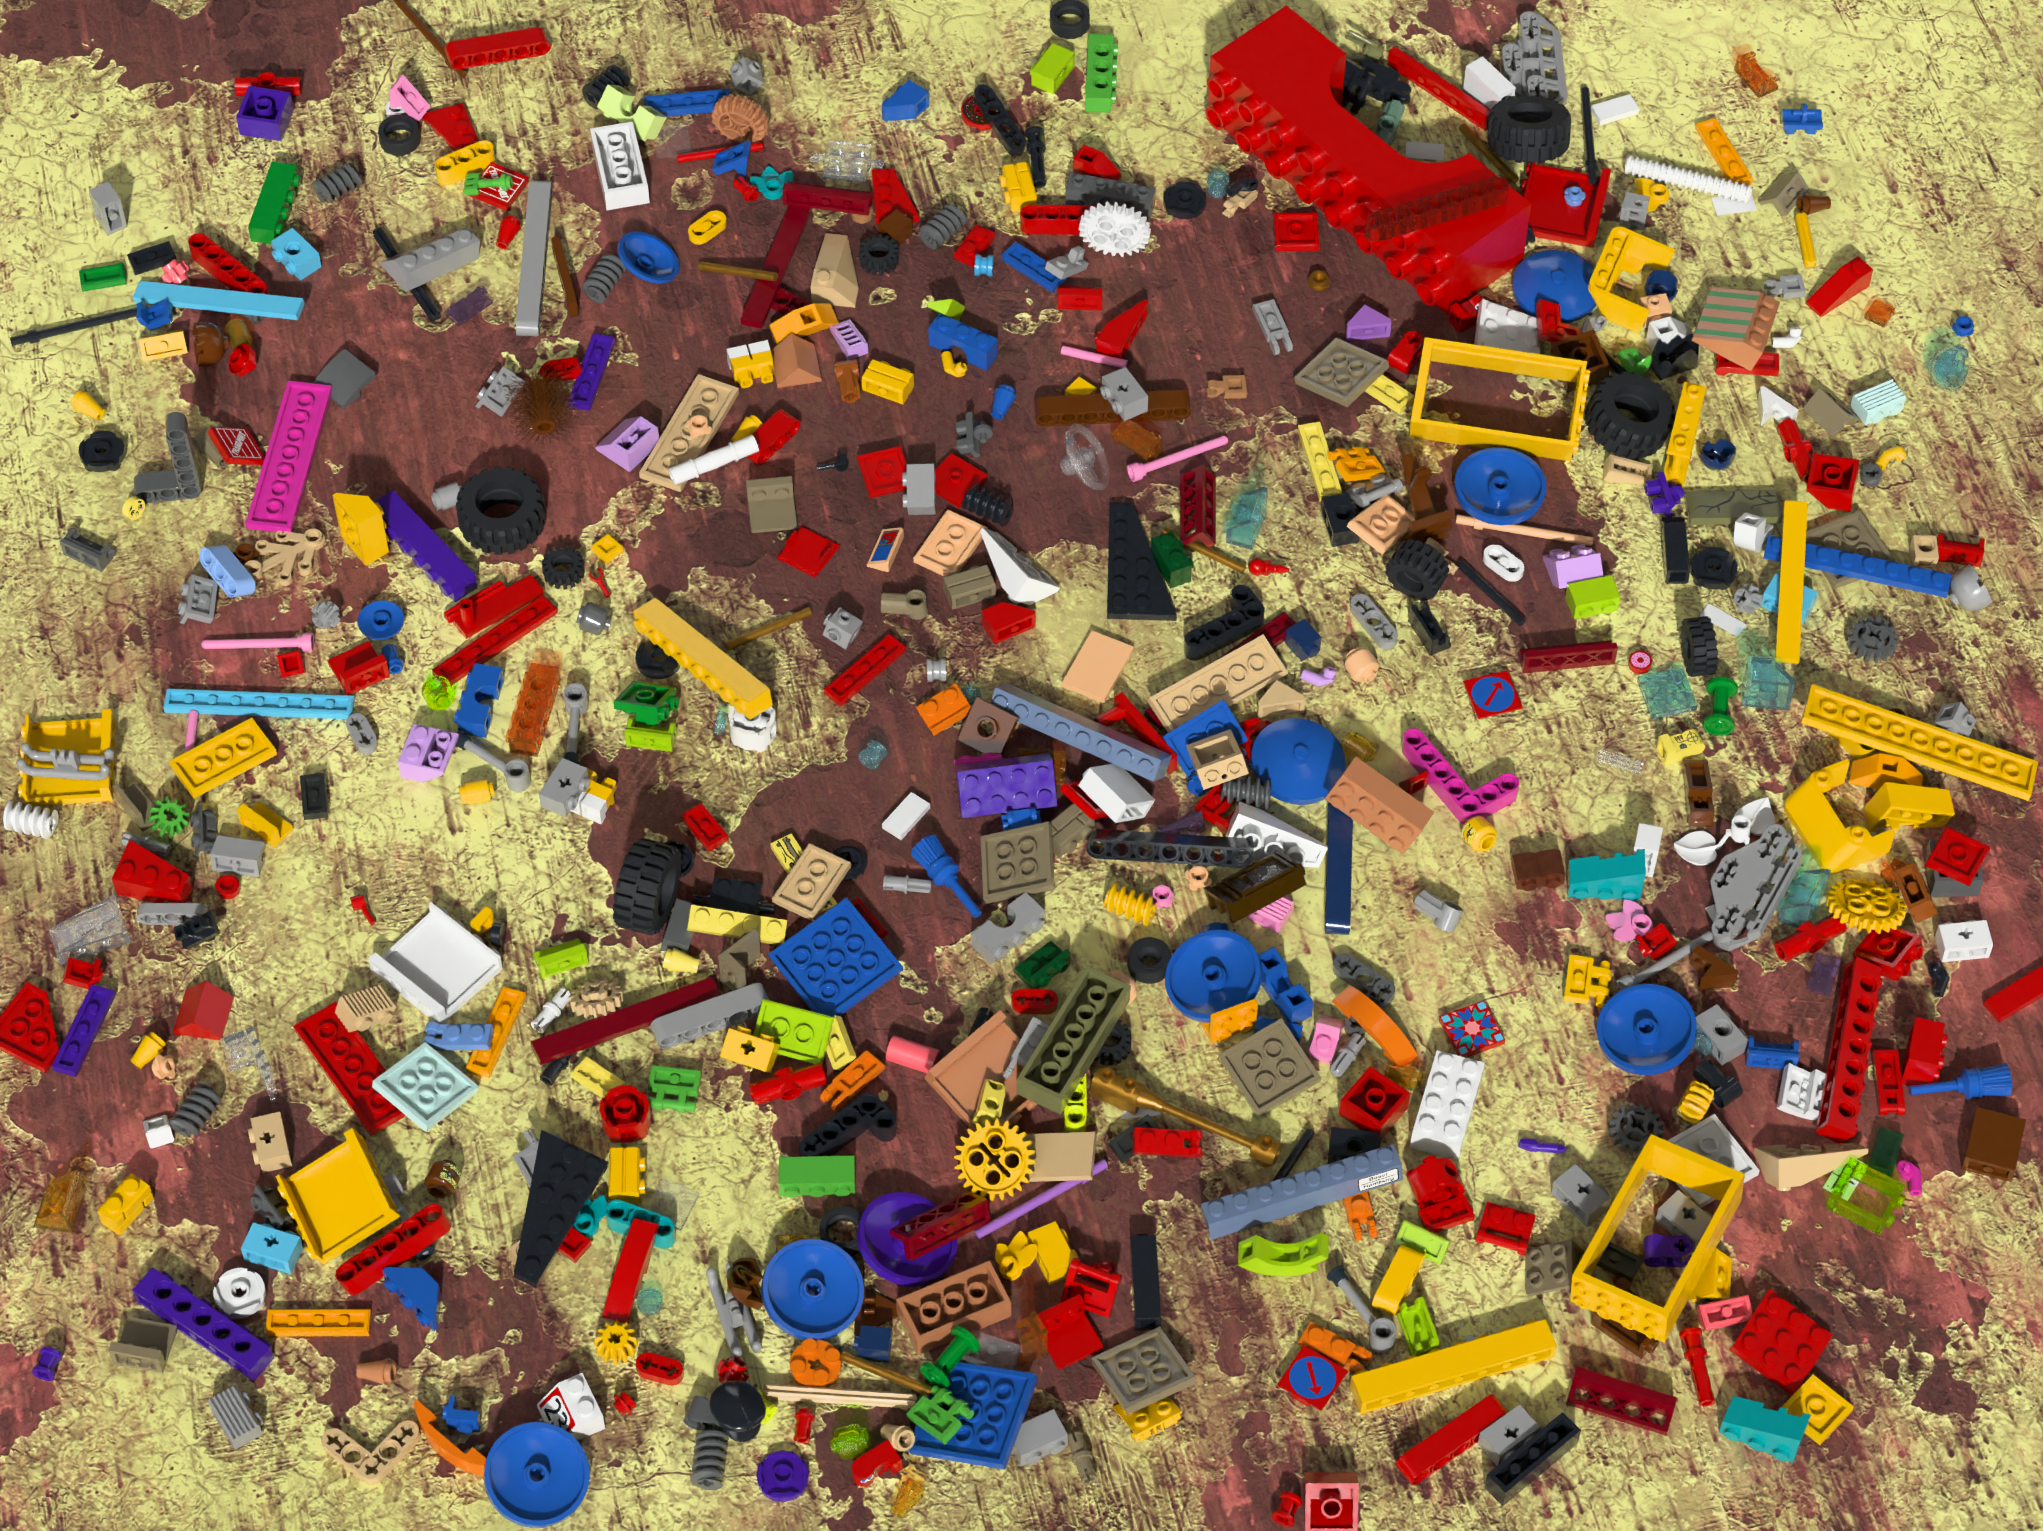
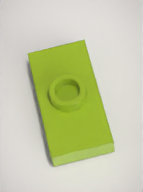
(1423, 1240)

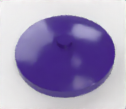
(887, 1254)

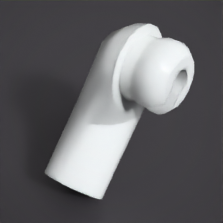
(1788, 341)

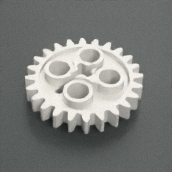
(1114, 229)

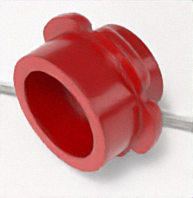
(624, 1403)

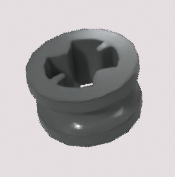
(1873, 469)

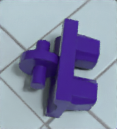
(1667, 494)

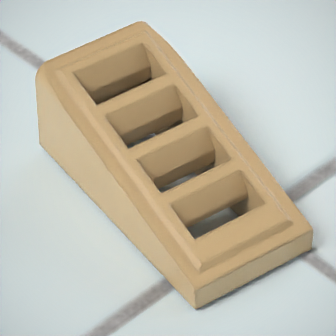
(1613, 470)

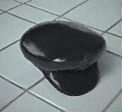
(738, 1409)

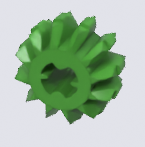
(159, 816)

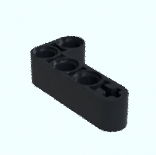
(1243, 620)
(816, 1143)

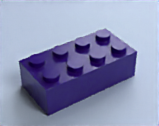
(1005, 785)

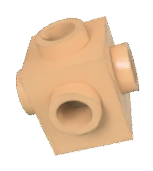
(1658, 306)

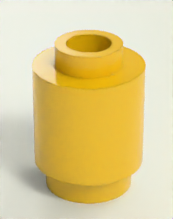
(476, 792)

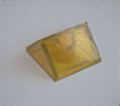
(61, 1203)

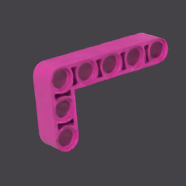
(1453, 783)

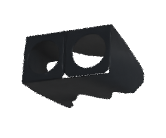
(1685, 360)

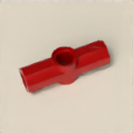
(269, 81)
(1796, 448)
(1809, 937)
(787, 1084)

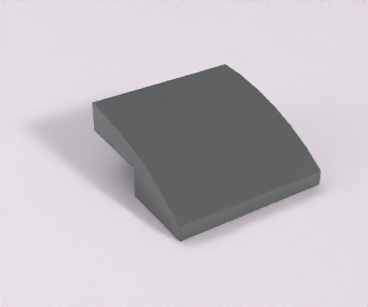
(346, 376)

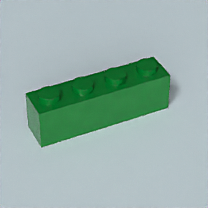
(274, 202)

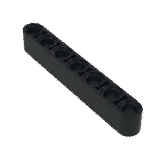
(1160, 854)

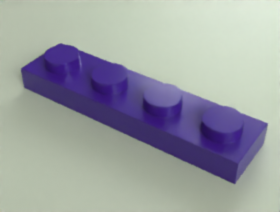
(593, 369)
(83, 1030)

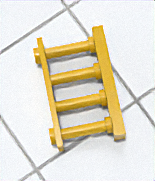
(1684, 433)

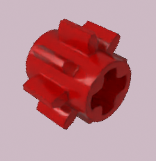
(732, 1370)

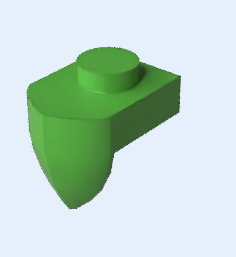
(1633, 361)

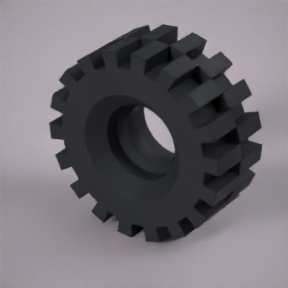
(1699, 646)

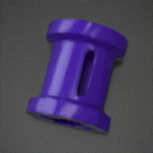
(47, 1363)

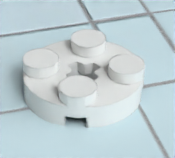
(240, 1306)

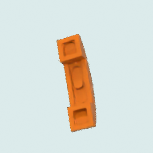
(1377, 1025)
(470, 1462)

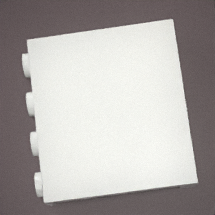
(437, 965)

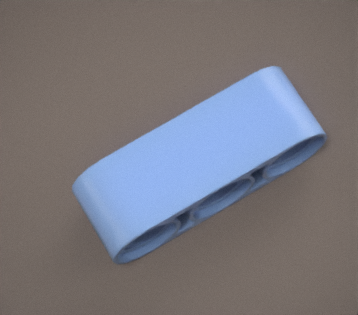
(227, 571)

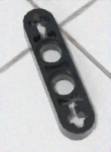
(998, 120)

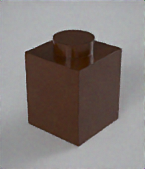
(896, 226)

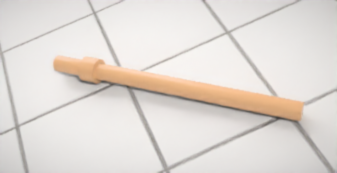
(1526, 530)

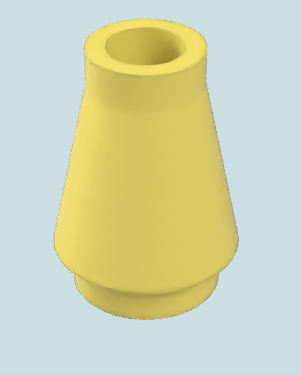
(680, 962)

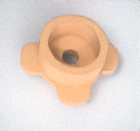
(698, 421)
(1198, 872)
(164, 1066)

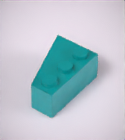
(1607, 878)
(1764, 1428)

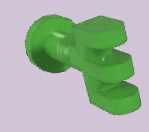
(474, 182)

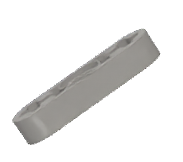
(1374, 631)
(168, 913)

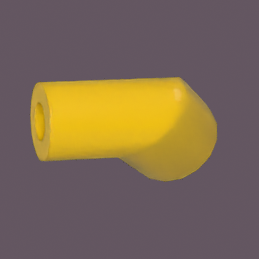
(950, 367)
(1894, 452)

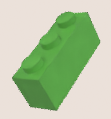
(816, 1176)

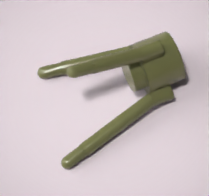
(1372, 49)

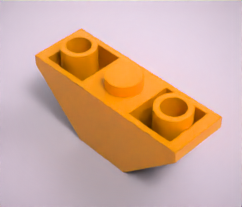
(804, 321)
(1883, 768)

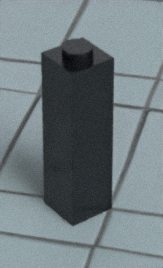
(1145, 1282)

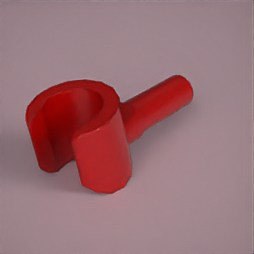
(600, 582)
(358, 903)

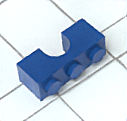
(978, 346)
(482, 683)
(1289, 999)

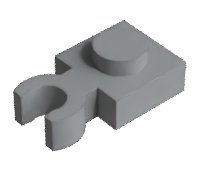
(1789, 286)

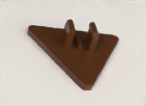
(874, 1311)

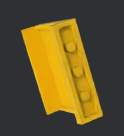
(82, 735)
(338, 1199)

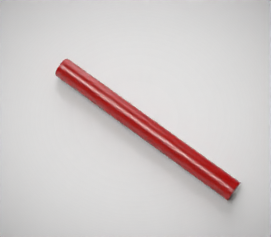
(706, 154)

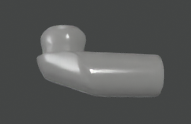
(1594, 323)

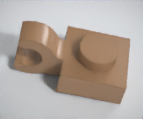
(1231, 387)

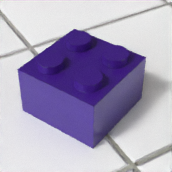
(264, 113)

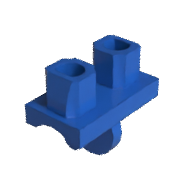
(1802, 119)

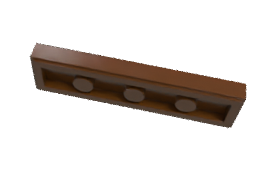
(564, 276)

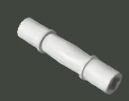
(713, 460)

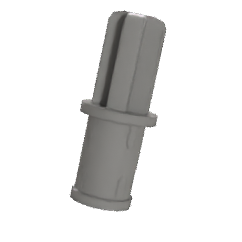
(158, 848)
(906, 884)
(1347, 1055)

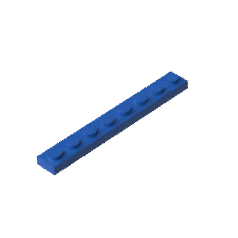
(1867, 568)

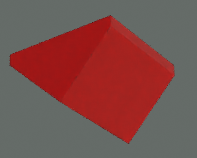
(204, 1012)

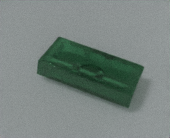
(1885, 1151)

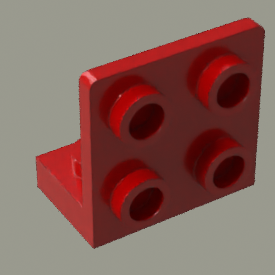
(359, 668)
(1069, 1332)

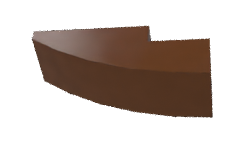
(1698, 793)

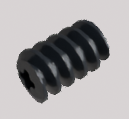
(595, 88)
(988, 506)

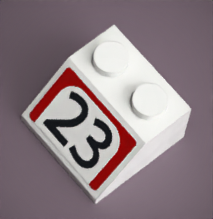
(572, 1408)

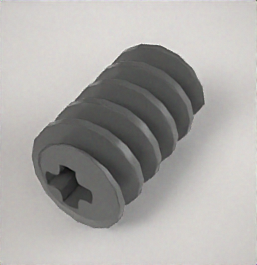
(336, 182)
(942, 226)
(603, 278)
(1247, 791)
(195, 1109)
(707, 1459)

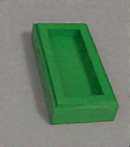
(102, 277)

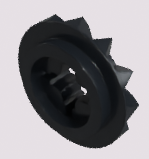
(857, 858)

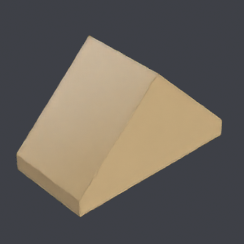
(1280, 701)

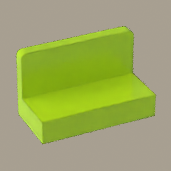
(561, 958)

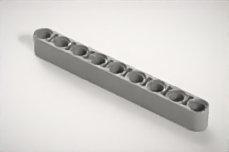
(534, 258)

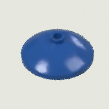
(648, 257)

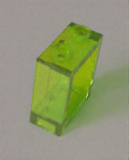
(1874, 1180)

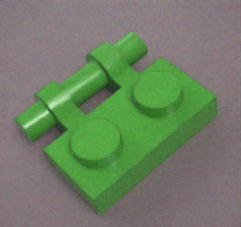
(676, 1082)
(934, 1419)

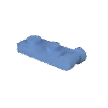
(459, 1036)

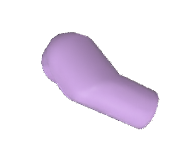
(1320, 679)

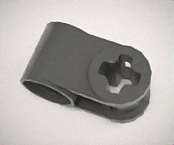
(700, 1416)

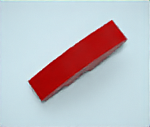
(630, 1270)

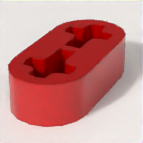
(1034, 1001)
(659, 1368)

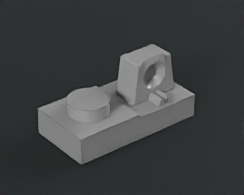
(1068, 264)

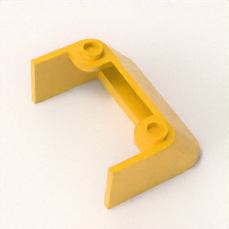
(1625, 252)
(1822, 830)

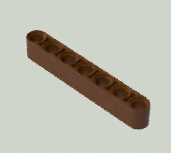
(1094, 409)

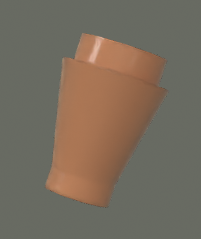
(378, 1371)

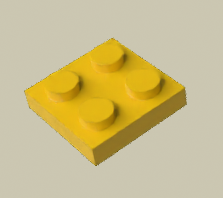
(1823, 1405)

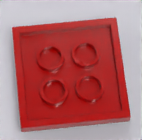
(1781, 1342)

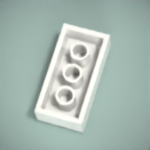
(619, 165)
(1447, 1105)

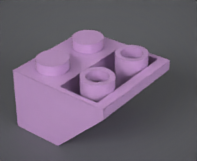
(629, 442)
(1573, 565)
(426, 753)

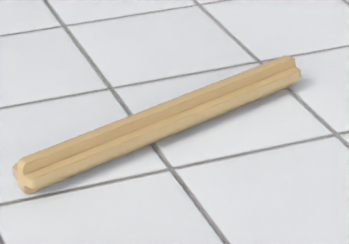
(839, 1396)

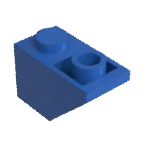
(905, 103)

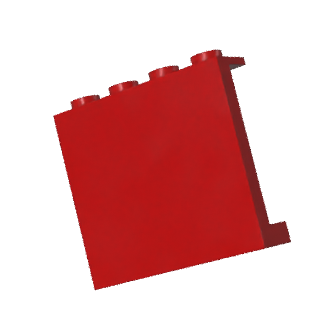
(1552, 216)

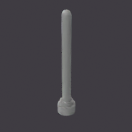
(1628, 981)

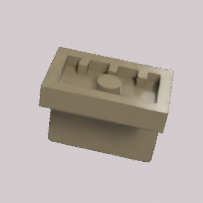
(771, 504)
(736, 958)
(1551, 1267)
(144, 1345)

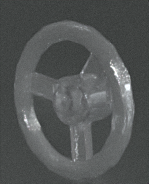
(1081, 460)

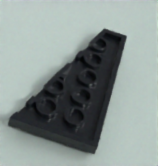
(1133, 576)
(558, 1193)

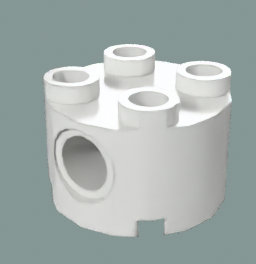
(753, 733)

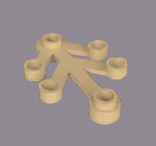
(287, 553)

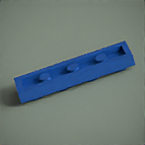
(686, 103)

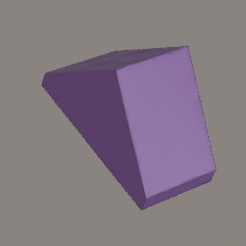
(1368, 325)

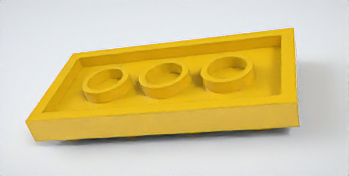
(222, 758)

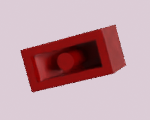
(1007, 620)

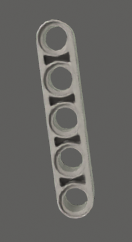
(708, 1016)

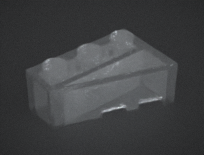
(90, 931)

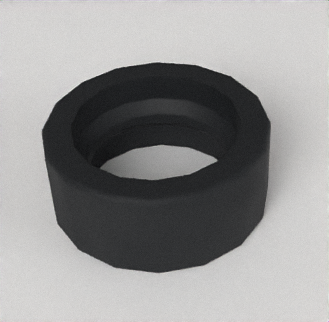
(1069, 31)
(401, 147)
(837, 1215)

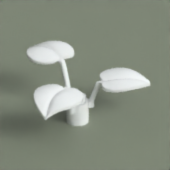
(1700, 846)

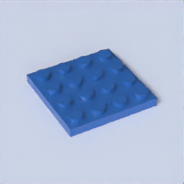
(835, 961)
(999, 1407)

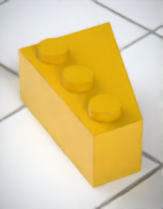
(1908, 805)

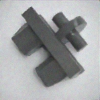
(975, 435)

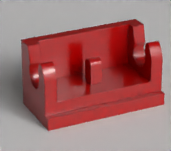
(1960, 552)

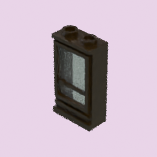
(1256, 886)

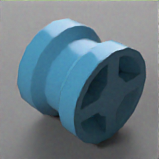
(984, 265)

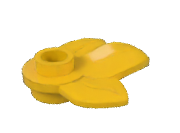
(1657, 192)
(1015, 1256)

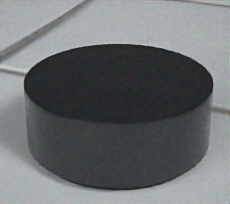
(498, 934)

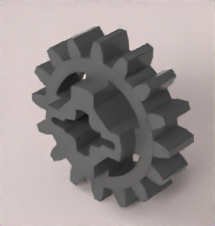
(1872, 639)
(1635, 1128)

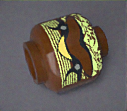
(442, 1178)

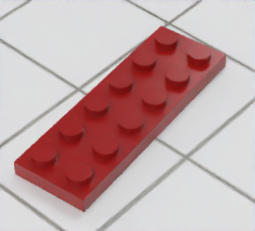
(349, 1067)

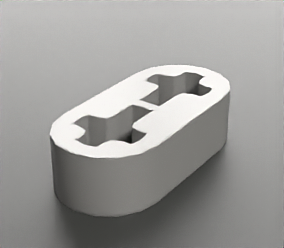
(366, 731)

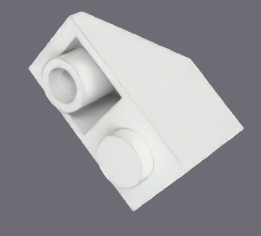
(1666, 330)

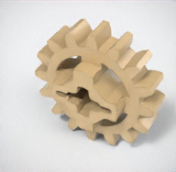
(596, 998)

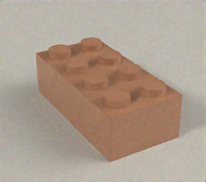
(1379, 805)
(966, 1300)

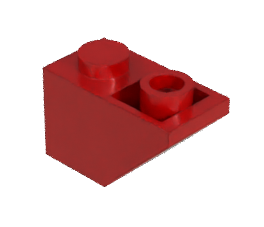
(1094, 163)

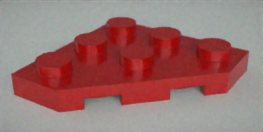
(29, 1028)

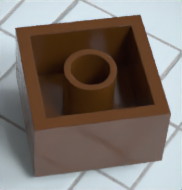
(1583, 348)

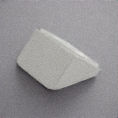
(158, 1131)

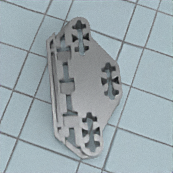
(1530, 61)
(1749, 874)

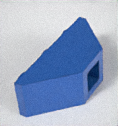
(416, 1292)

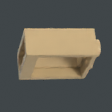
(1227, 759)

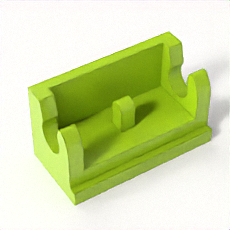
(650, 736)
(1418, 1327)

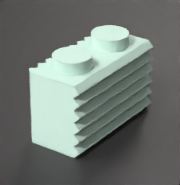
(1878, 402)

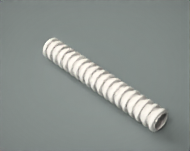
(1688, 179)

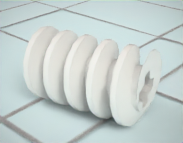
(29, 821)

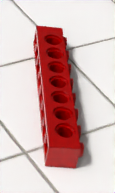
(1849, 1050)

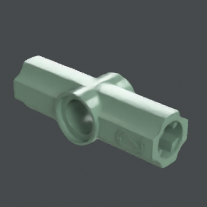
(1389, 121)

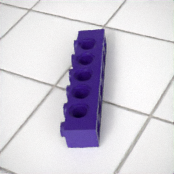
(249, 1362)

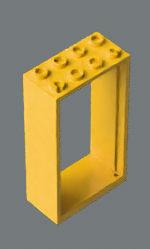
(1503, 361)
(1686, 1169)

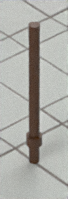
(427, 34)

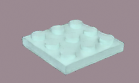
(425, 1086)

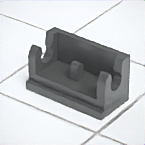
(86, 551)
(676, 932)

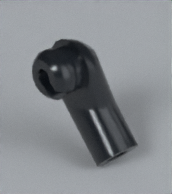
(1242, 184)

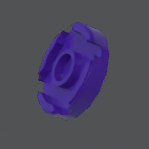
(782, 1476)

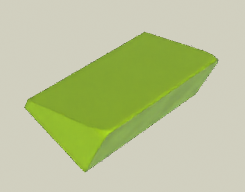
(948, 308)

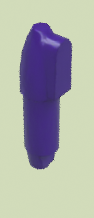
(1533, 1145)

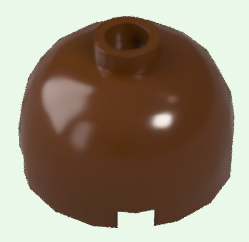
(208, 343)

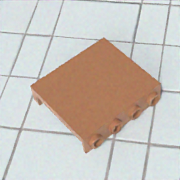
(980, 1056)

